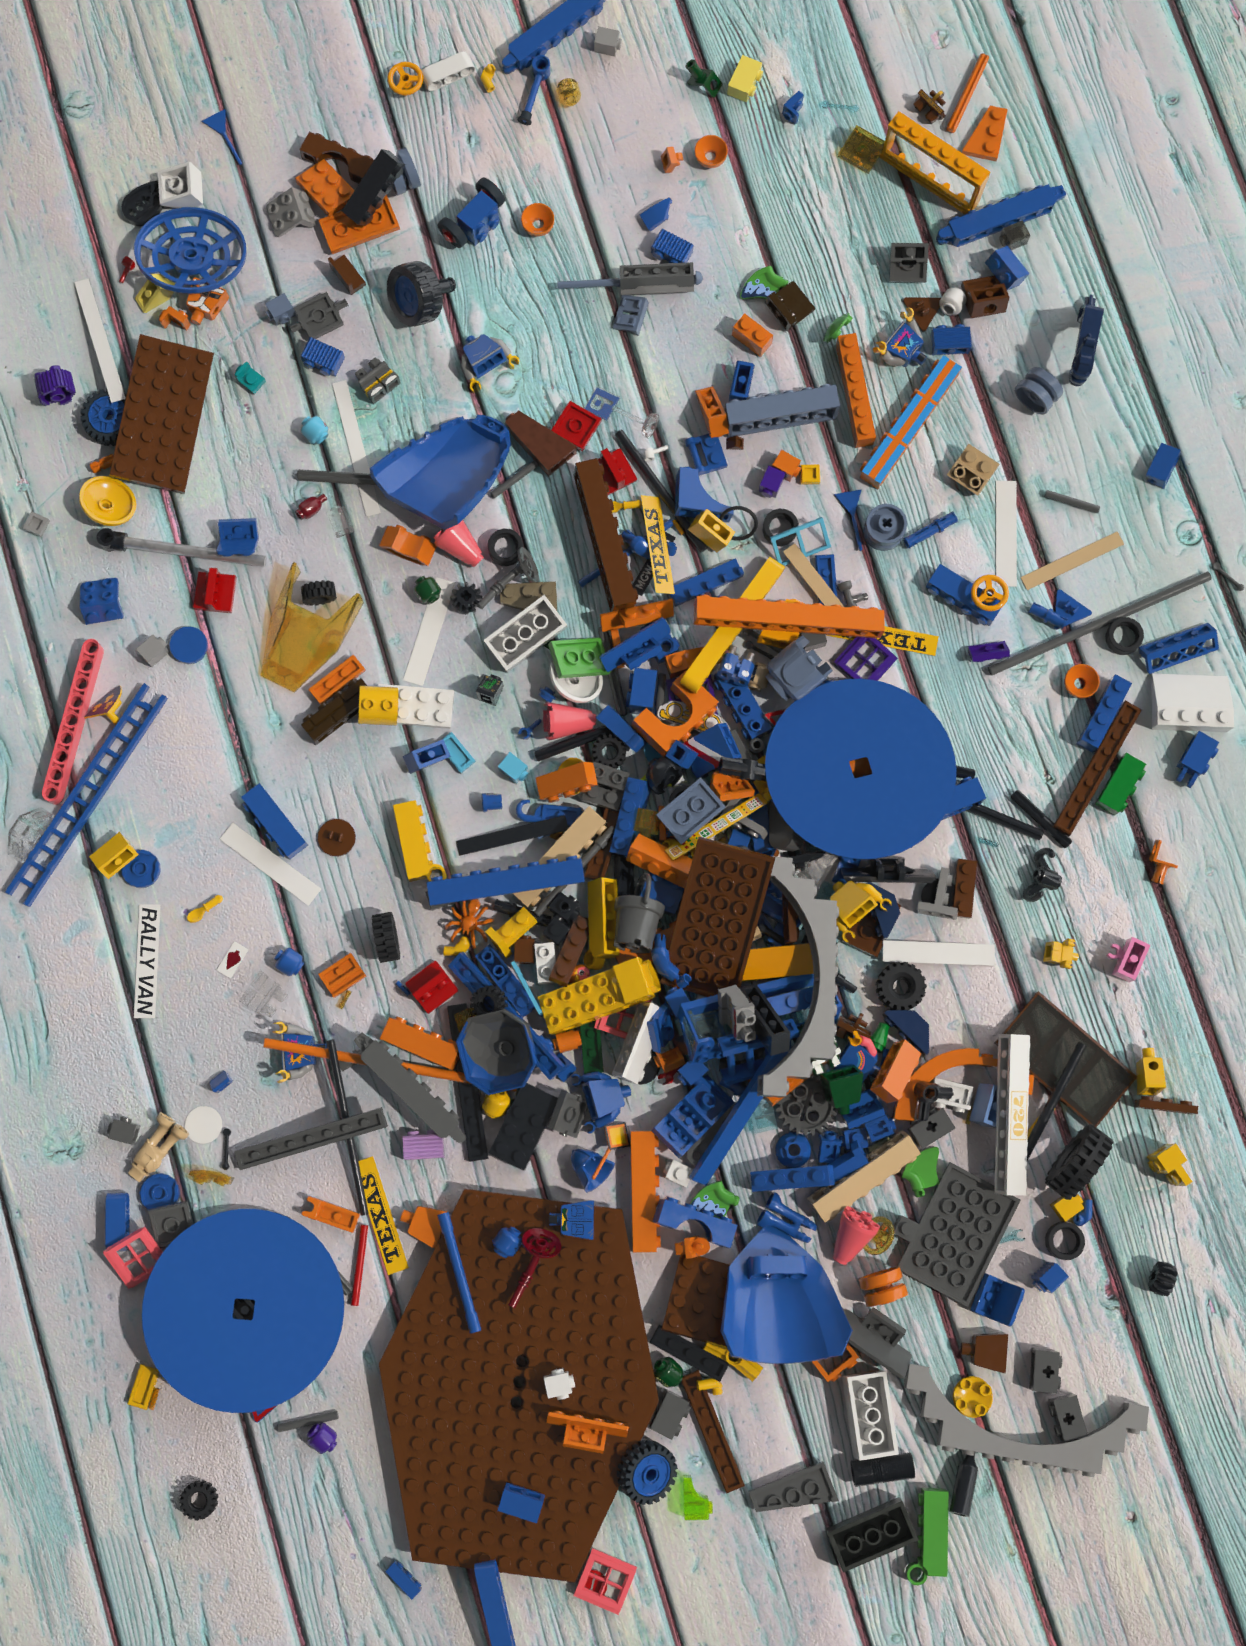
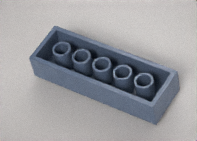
(782, 410)

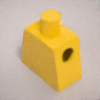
(1150, 1073)

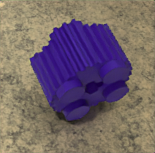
(54, 386)

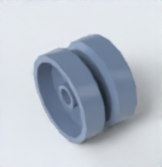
(409, 173)
(1038, 390)
(885, 527)

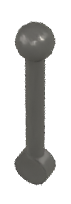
(1216, 566)

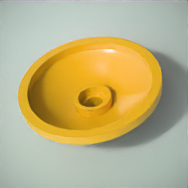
(108, 493)

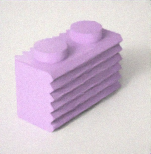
(422, 1146)

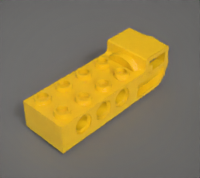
(599, 995)

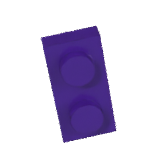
(988, 651)

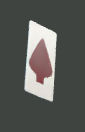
(232, 959)

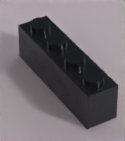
(374, 187)
(768, 1024)

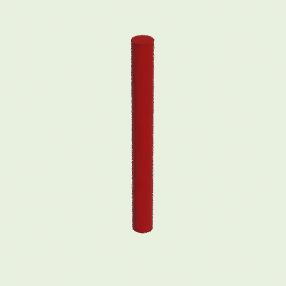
(359, 1265)

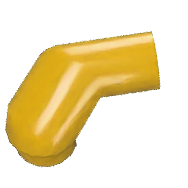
(486, 77)
(462, 946)
(711, 1383)

